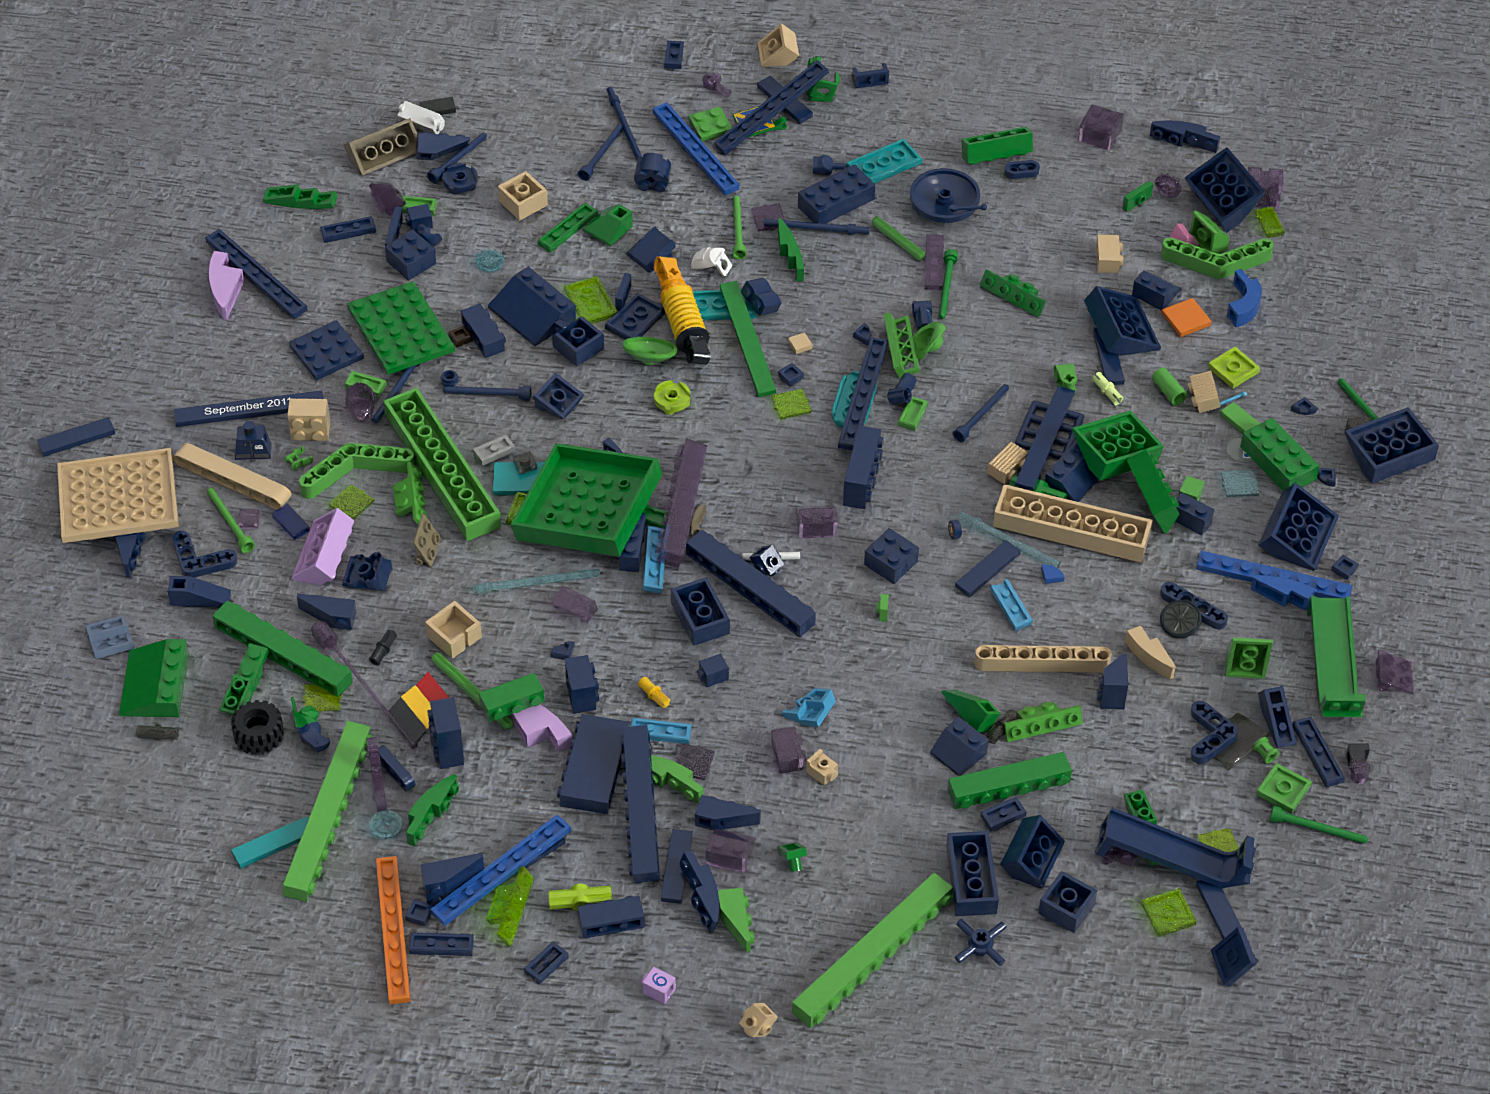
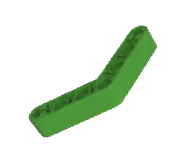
(1216, 264)
(350, 457)

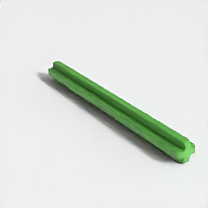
(465, 684)

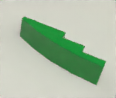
(299, 198)
(789, 247)

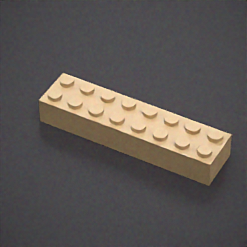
(1072, 523)

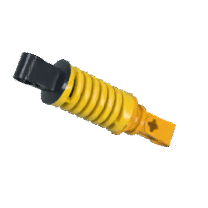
(682, 312)

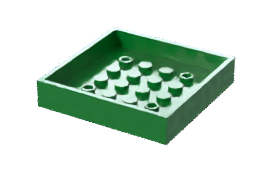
(587, 499)

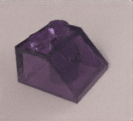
(817, 521)
(729, 850)

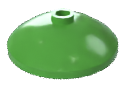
(649, 349)

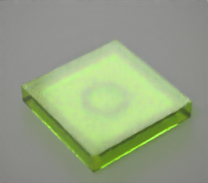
(1168, 912)

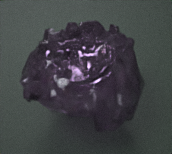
(360, 400)

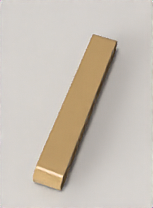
(232, 476)
(1042, 658)

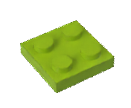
(1234, 367)

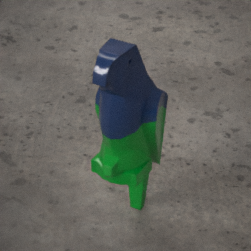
(309, 728)

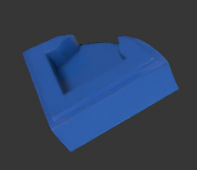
(1052, 574)

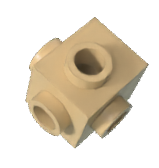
(758, 1020)

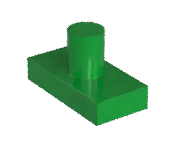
(792, 853)

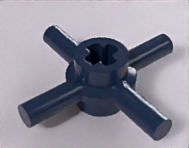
(980, 942)

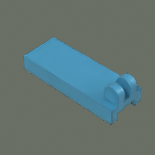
(1011, 605)

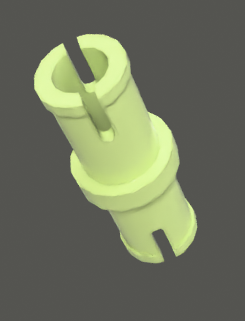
(1107, 388)

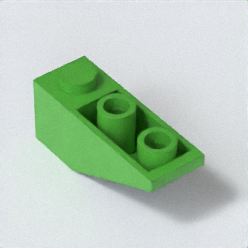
(734, 916)

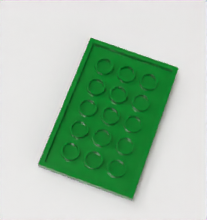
(400, 327)

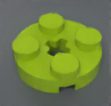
(672, 405)

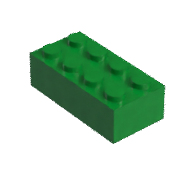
(1279, 455)

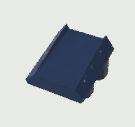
(649, 247)
(367, 572)

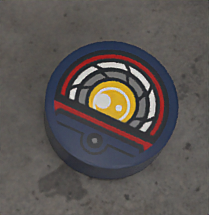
(955, 529)

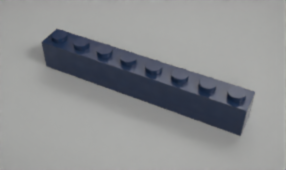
(751, 583)
(641, 804)

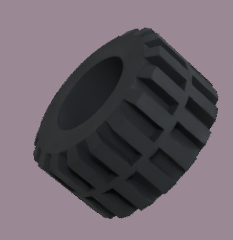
(261, 739)

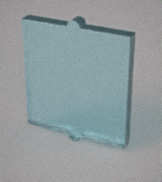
(1240, 483)

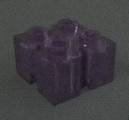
(1271, 183)

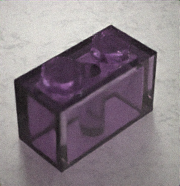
(787, 749)

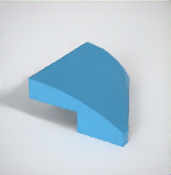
(811, 708)

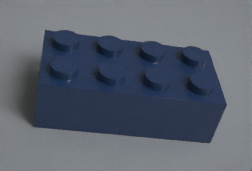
(836, 195)
(863, 467)
(972, 873)

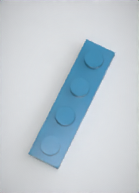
(653, 571)

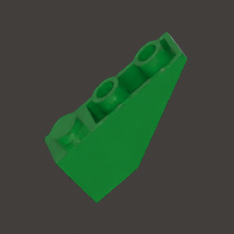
(975, 710)

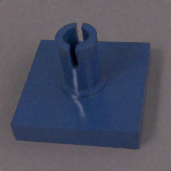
(1233, 956)

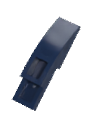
(1185, 132)
(705, 894)

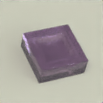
(249, 518)

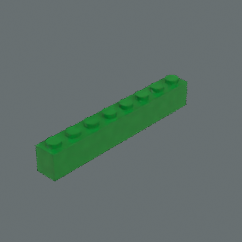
(282, 648)

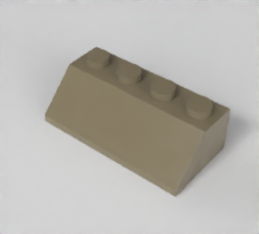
(382, 147)

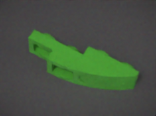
(677, 777)

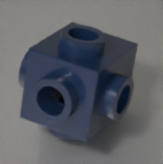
(767, 560)

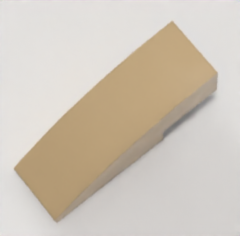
(1150, 652)

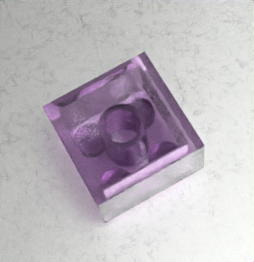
(1100, 127)

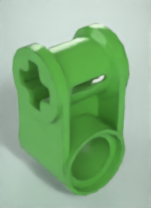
(1065, 375)

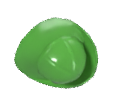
(928, 339)

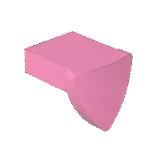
(1182, 234)

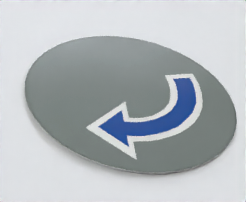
(1236, 451)

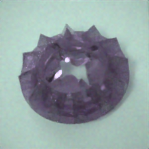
(1164, 188)

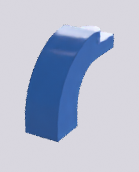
(1246, 308)

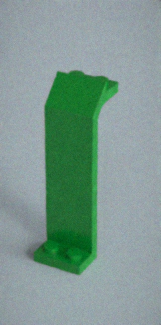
(1335, 657)

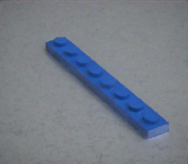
(696, 149)
(1247, 570)
(500, 870)

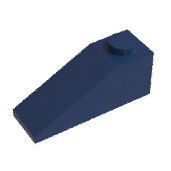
(335, 611)
(1277, 716)

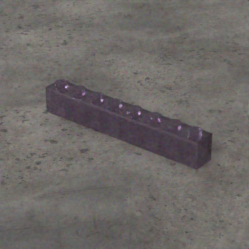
(681, 503)

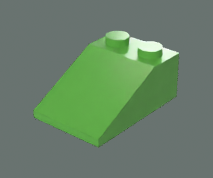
(1247, 657)

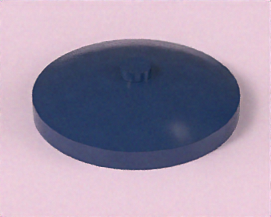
(940, 188)

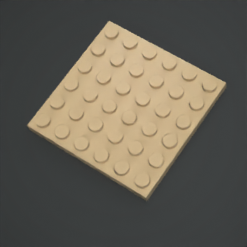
(117, 495)

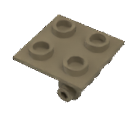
(426, 542)

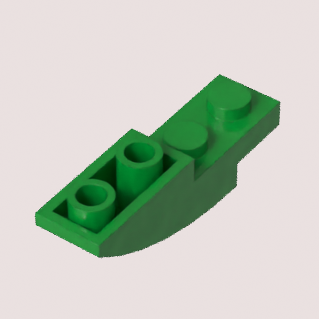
(246, 680)
(430, 804)
(1139, 806)

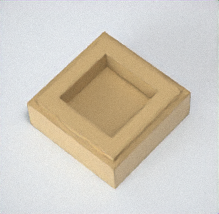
(800, 343)

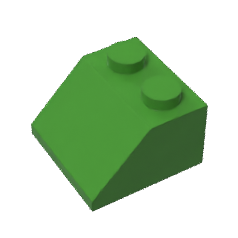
(1208, 233)

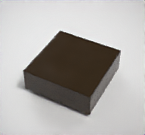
(460, 336)

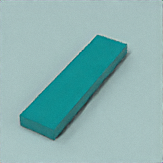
(269, 843)

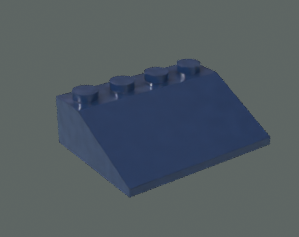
(1225, 189)
(532, 306)
(1121, 322)
(1391, 445)
(1298, 528)

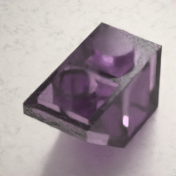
(386, 197)

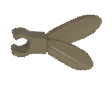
(697, 519)

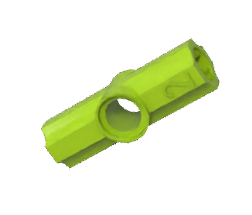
(578, 896)

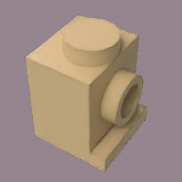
(822, 767)

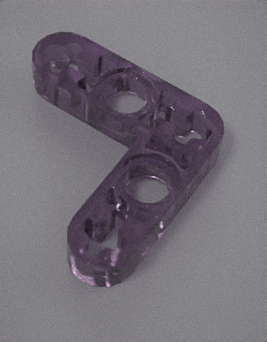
(376, 772)

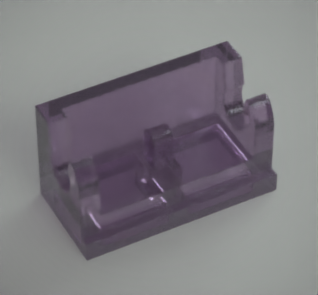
(575, 603)

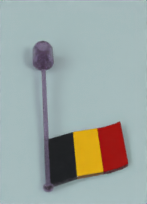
(410, 710)

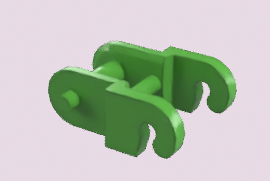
(300, 462)

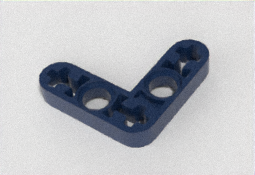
(194, 562)
(1217, 732)

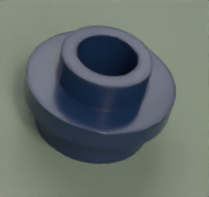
(449, 378)

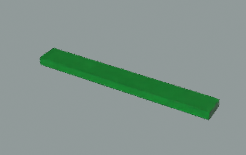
(747, 339)

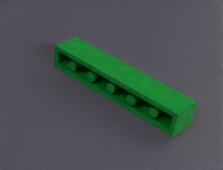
(1009, 780)

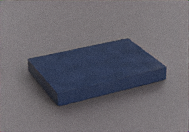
(635, 317)

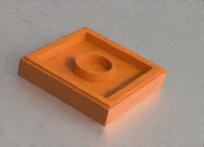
(1186, 317)

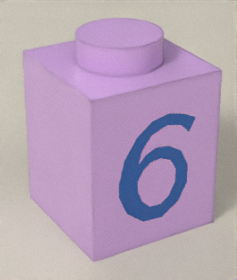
(658, 985)

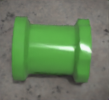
(1269, 755)

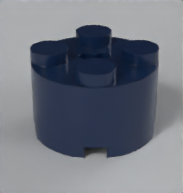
(652, 172)

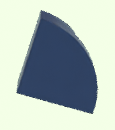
(863, 334)
(1304, 407)
(1327, 476)
(563, 651)

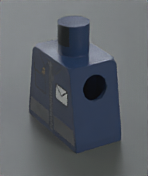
(252, 442)

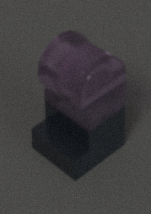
(1357, 764)

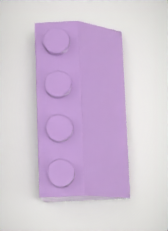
(323, 548)

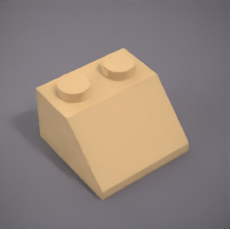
(778, 47)

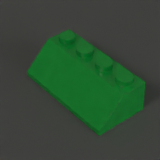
(1154, 489)

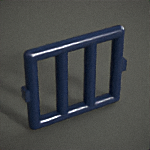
(1030, 417)

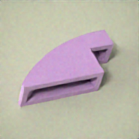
(224, 283)
(540, 724)

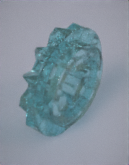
(496, 262)
(388, 817)

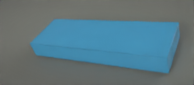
(666, 731)

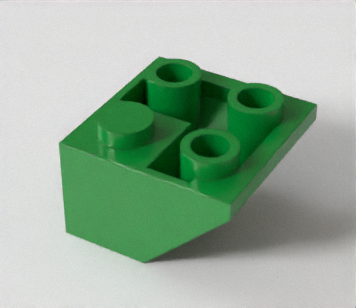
(610, 224)

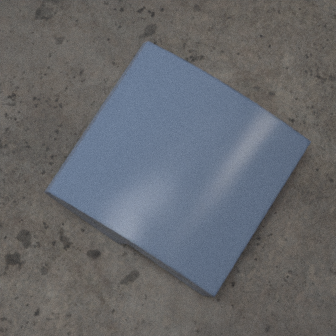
(109, 637)

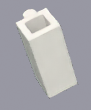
(421, 117)

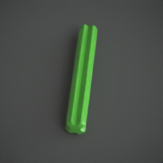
(898, 238)

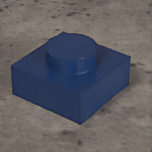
(790, 374)
(1344, 567)
(418, 912)

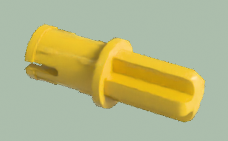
(654, 692)

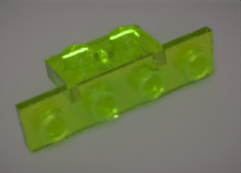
(509, 905)

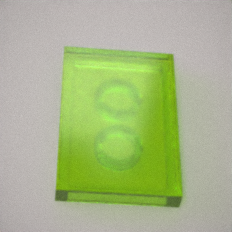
(591, 300)

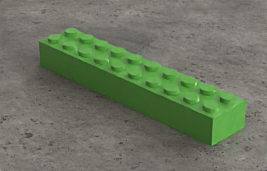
(442, 464)

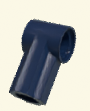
(922, 312)
(902, 392)

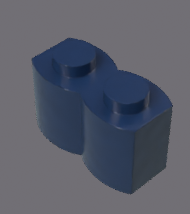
(761, 296)

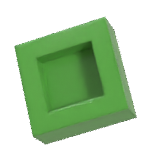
(882, 607)

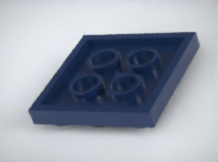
(326, 350)

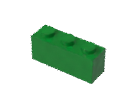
(511, 697)

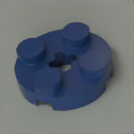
(456, 185)

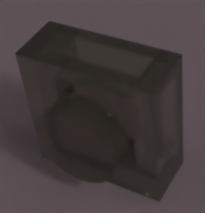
(525, 462)

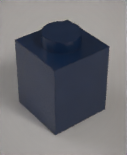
(419, 215)
(713, 670)

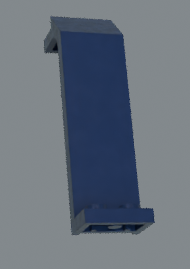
(1176, 850)

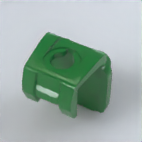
(816, 95)

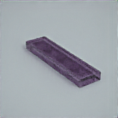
(934, 262)

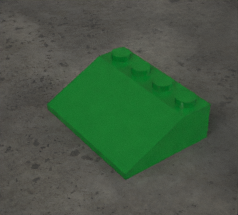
(1112, 441)
(155, 679)

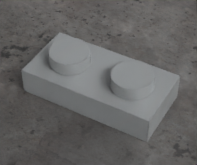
(494, 450)

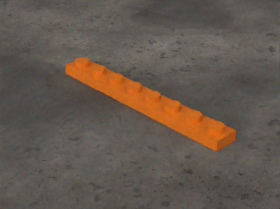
(393, 930)

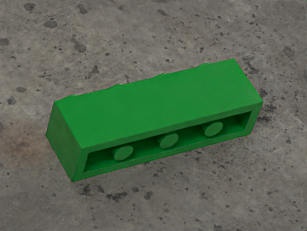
(997, 145)

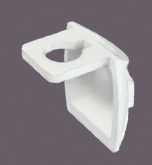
(711, 257)

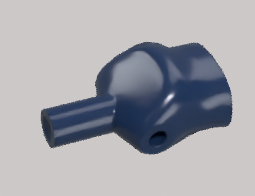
(825, 165)

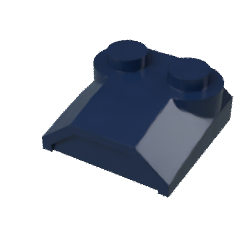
(557, 397)

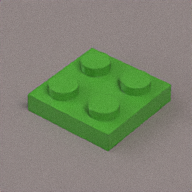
(709, 123)
(1284, 788)

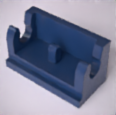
(870, 77)

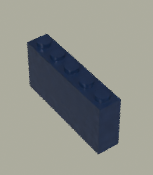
(592, 764)

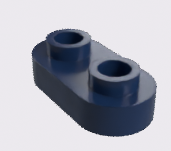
(1022, 169)

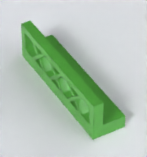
(898, 359)

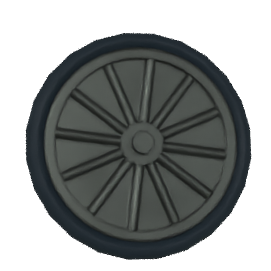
(1180, 618)

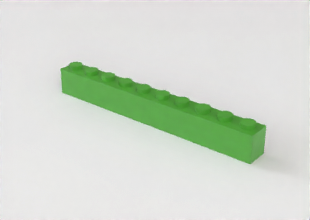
(326, 812)
(872, 950)

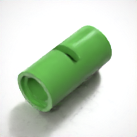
(1169, 386)

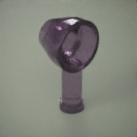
(712, 81)

